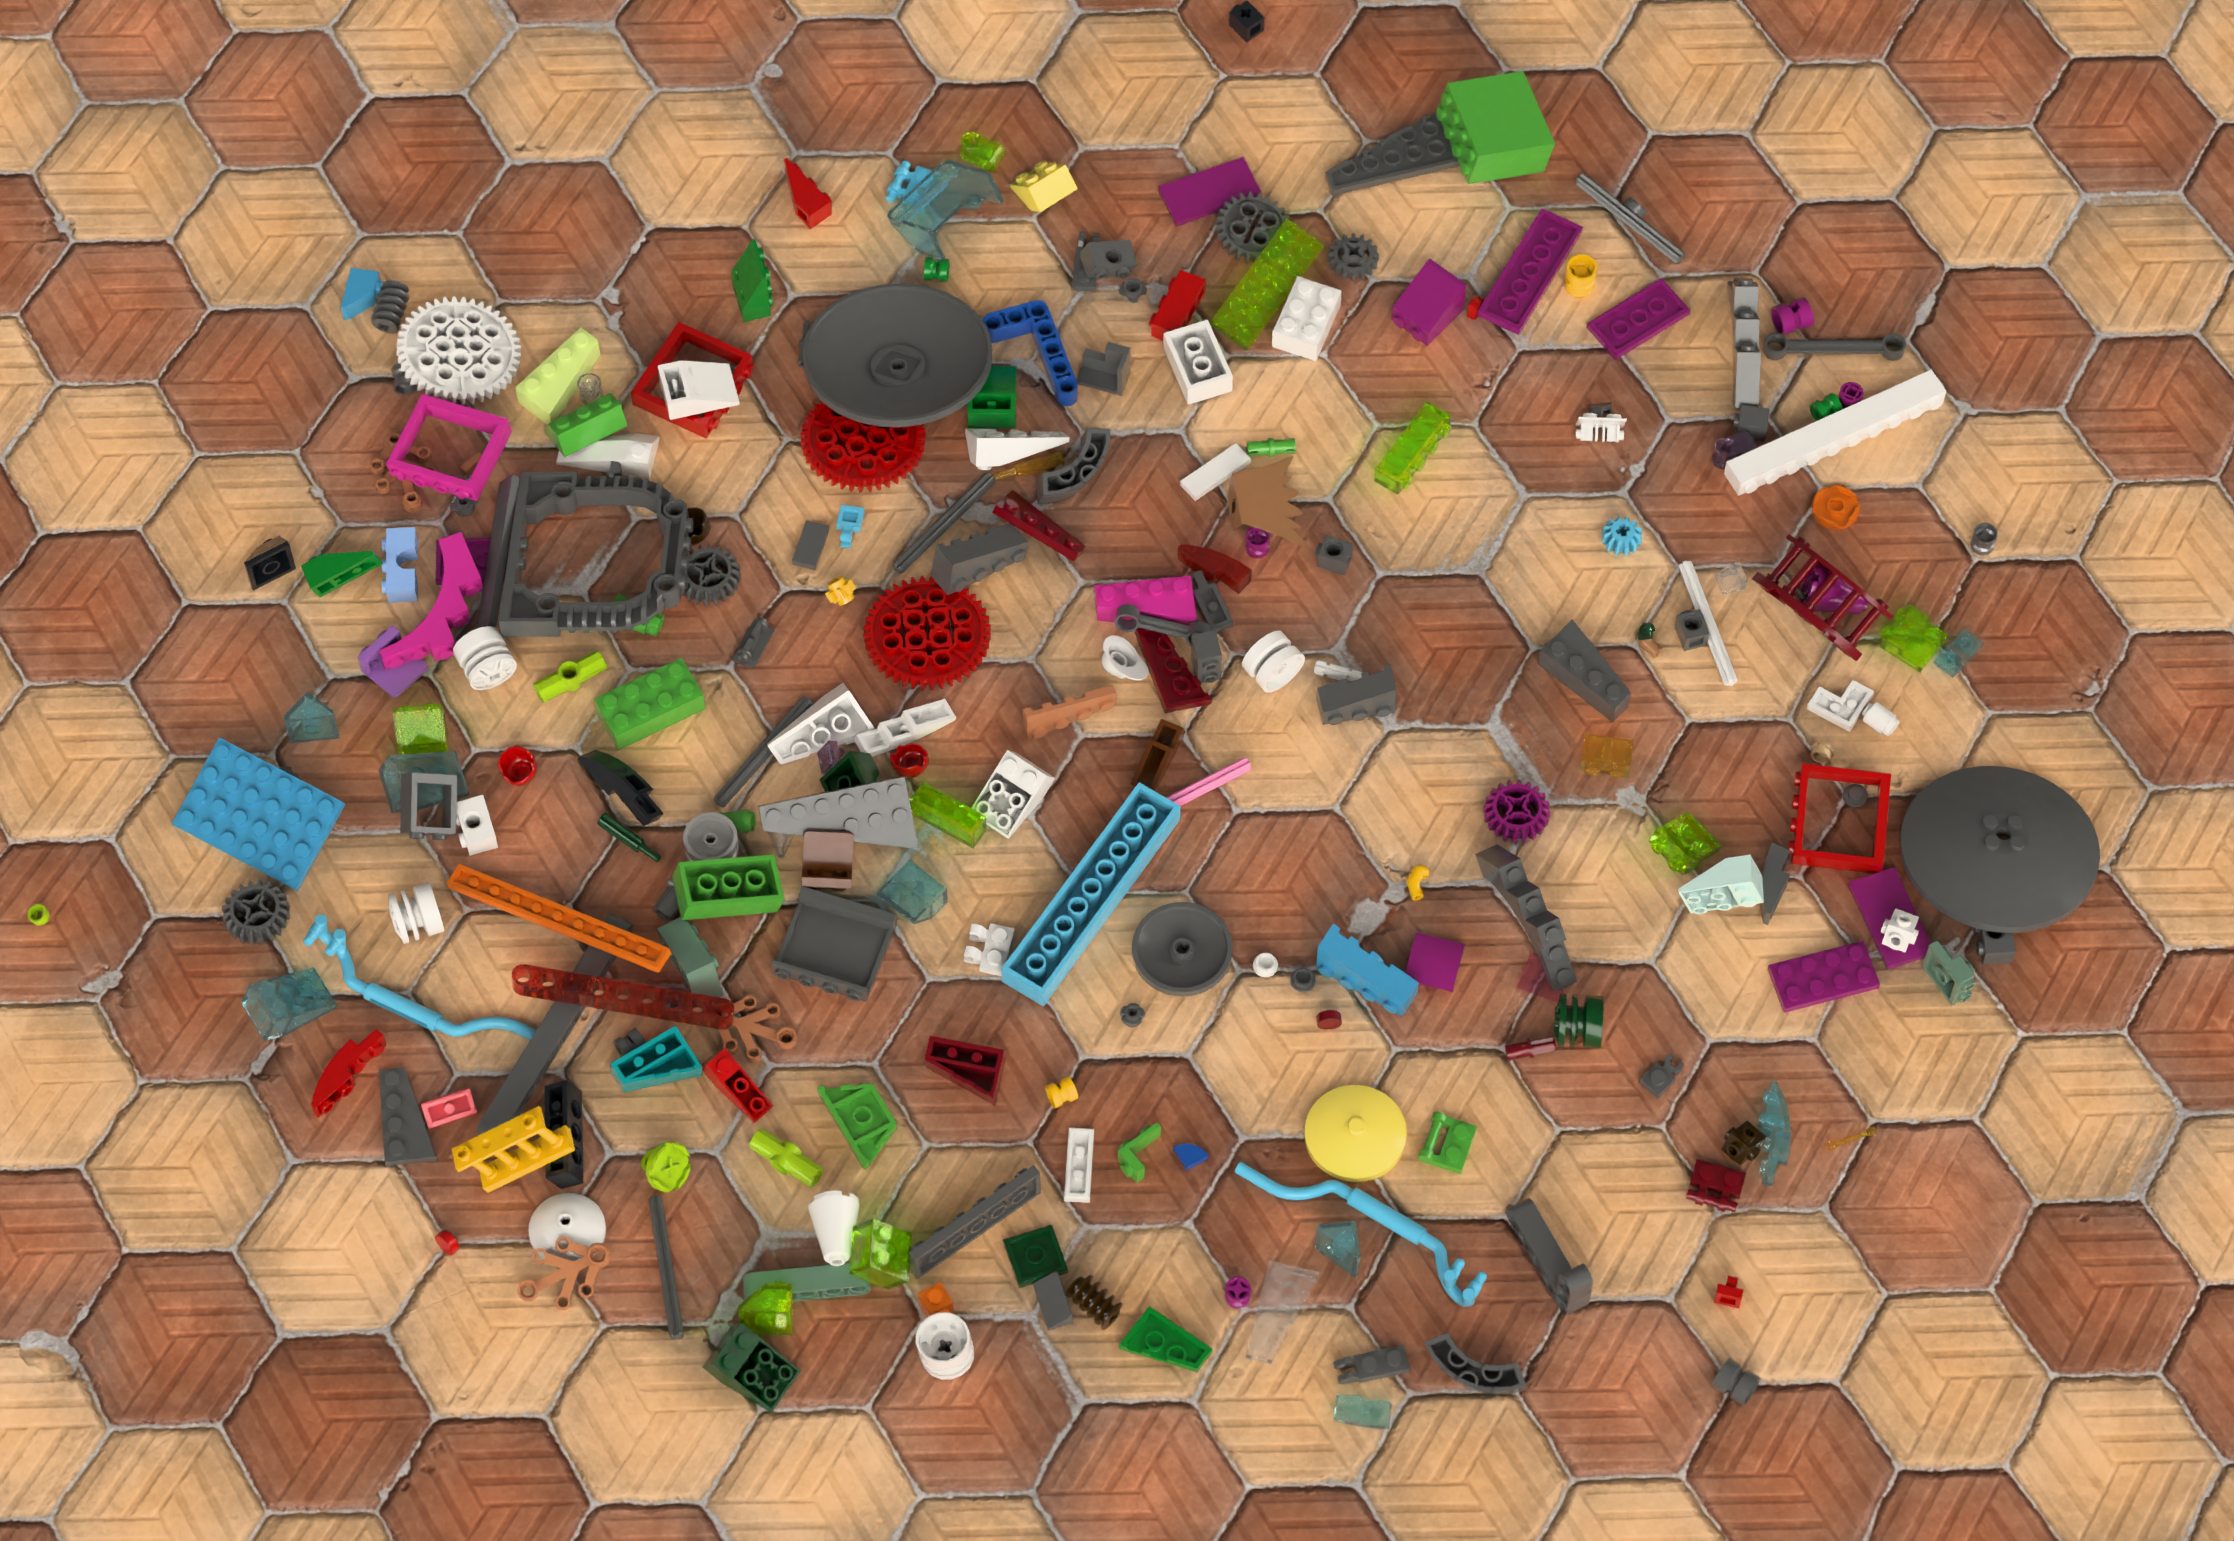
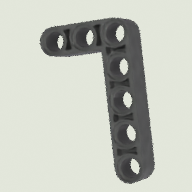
(1567, 1285)

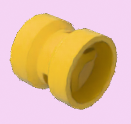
(1061, 1092)

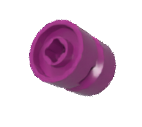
(1795, 315)

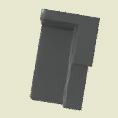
(1106, 370)

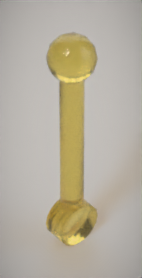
(1831, 1145)

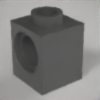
(1339, 563)
(1691, 638)

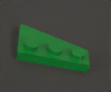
(1165, 1341)

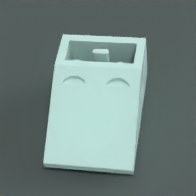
(1724, 886)

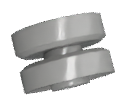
(710, 838)

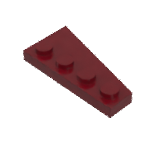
(1036, 524)
(1169, 673)

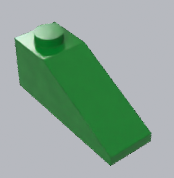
(334, 570)

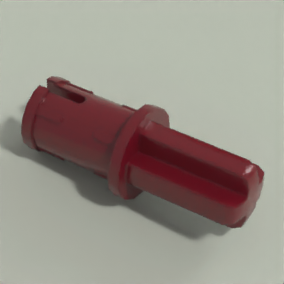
(1530, 1048)

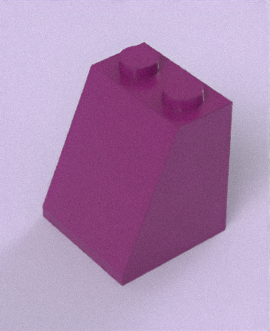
(1429, 303)

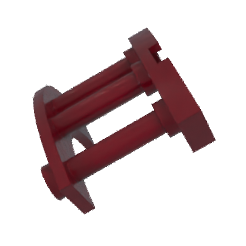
(1807, 608)

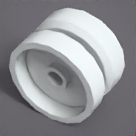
(1273, 661)

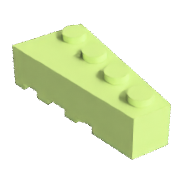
(556, 379)

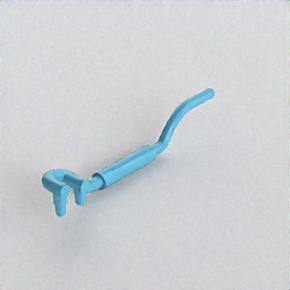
(396, 1003)
(1384, 1215)

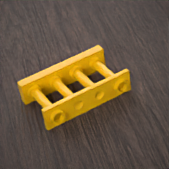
(520, 1161)

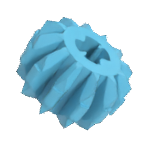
(1621, 535)

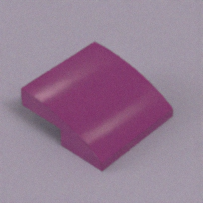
(1434, 961)

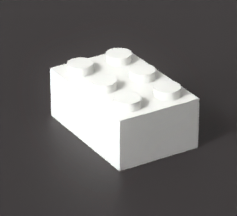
(1306, 318)
(1197, 362)

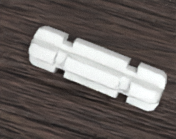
(1336, 672)

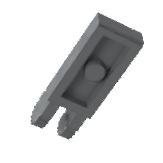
(1080, 282)
(1373, 1365)

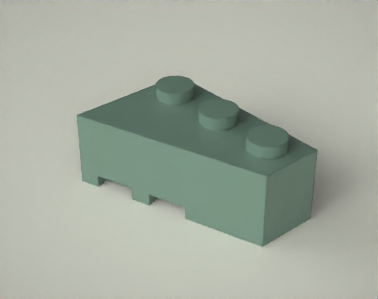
(691, 957)

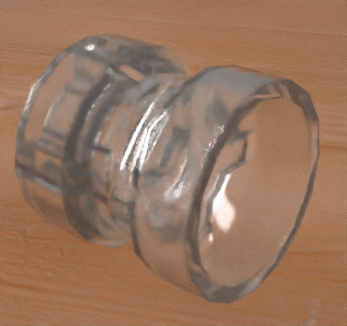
(589, 388)

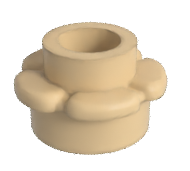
(1821, 752)

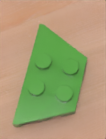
(861, 1118)

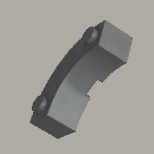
(1071, 479)
(1472, 1374)

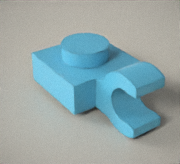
(849, 521)

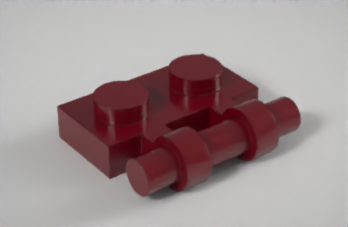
(1716, 1179)

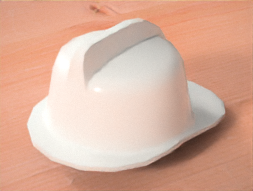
(1122, 659)

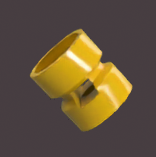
(1580, 275)

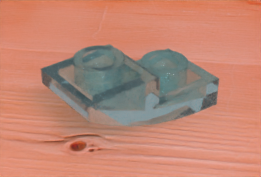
(1959, 653)

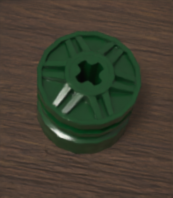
(1579, 1021)

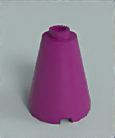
(1834, 596)

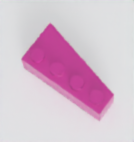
(1159, 598)

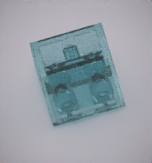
(914, 893)

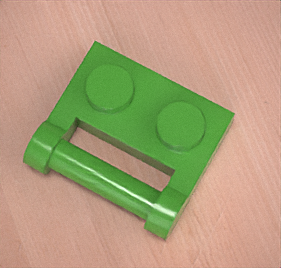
(1455, 1145)

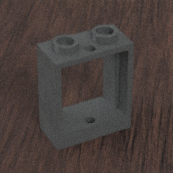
(408, 820)

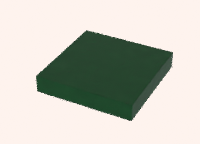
(1035, 1255)

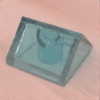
(311, 721)
(1340, 1244)

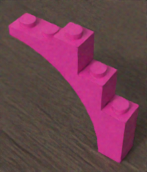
(449, 612)

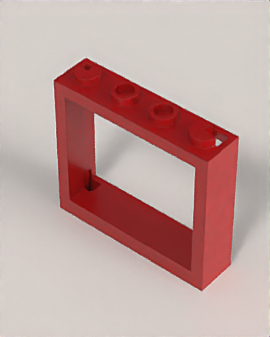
(682, 333)
(1834, 860)

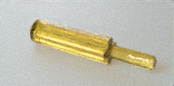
(1032, 466)

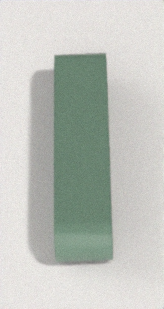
(810, 1282)

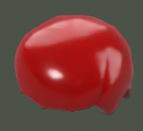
(909, 760)
(517, 765)

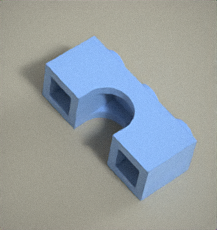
(400, 546)

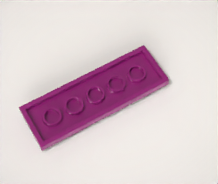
(1530, 271)

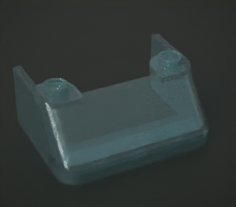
(937, 200)

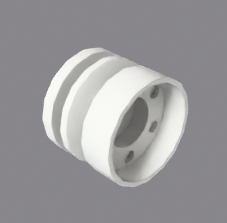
(484, 658)
(415, 913)
(940, 1333)

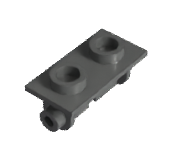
(753, 643)

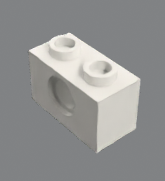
(481, 837)

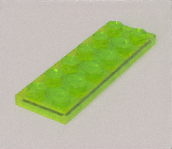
(1266, 284)

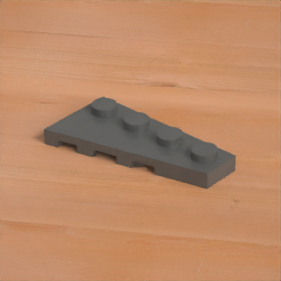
(402, 1123)

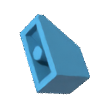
(360, 292)

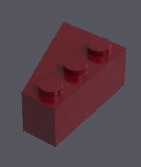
(967, 1065)

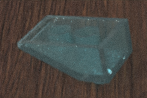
(430, 763)

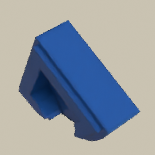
(1190, 1155)

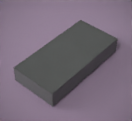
(810, 545)

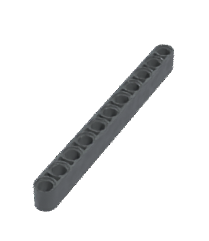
(546, 1042)

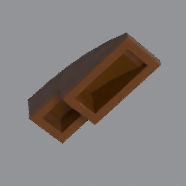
(1158, 754)

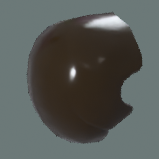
(701, 525)

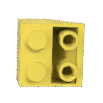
(1043, 185)

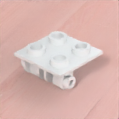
(1590, 420)

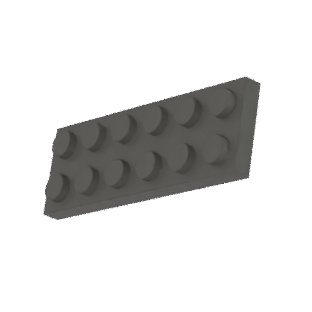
(975, 1222)

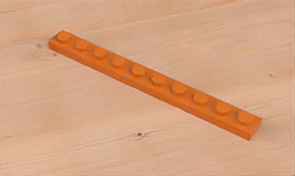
(559, 918)

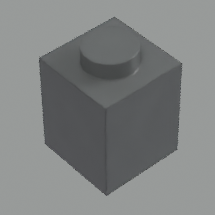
(1753, 420)

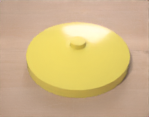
(1355, 1133)

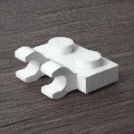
(996, 948)

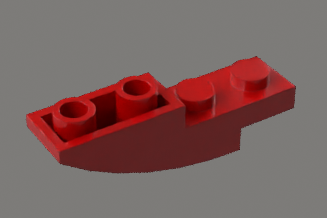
(338, 1078)

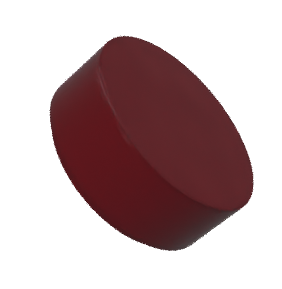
(1329, 1019)

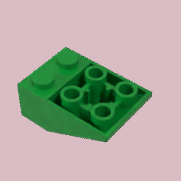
(752, 284)
(996, 400)

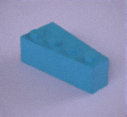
(1365, 972)

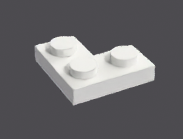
(1843, 710)

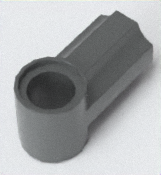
(667, 905)

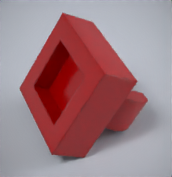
(1729, 1294)

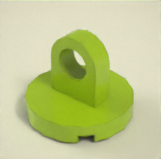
(666, 1166)

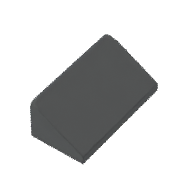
(1053, 1301)

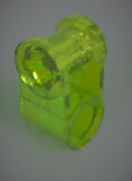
(983, 153)

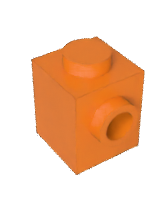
(935, 1300)

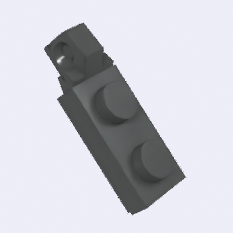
(1210, 603)

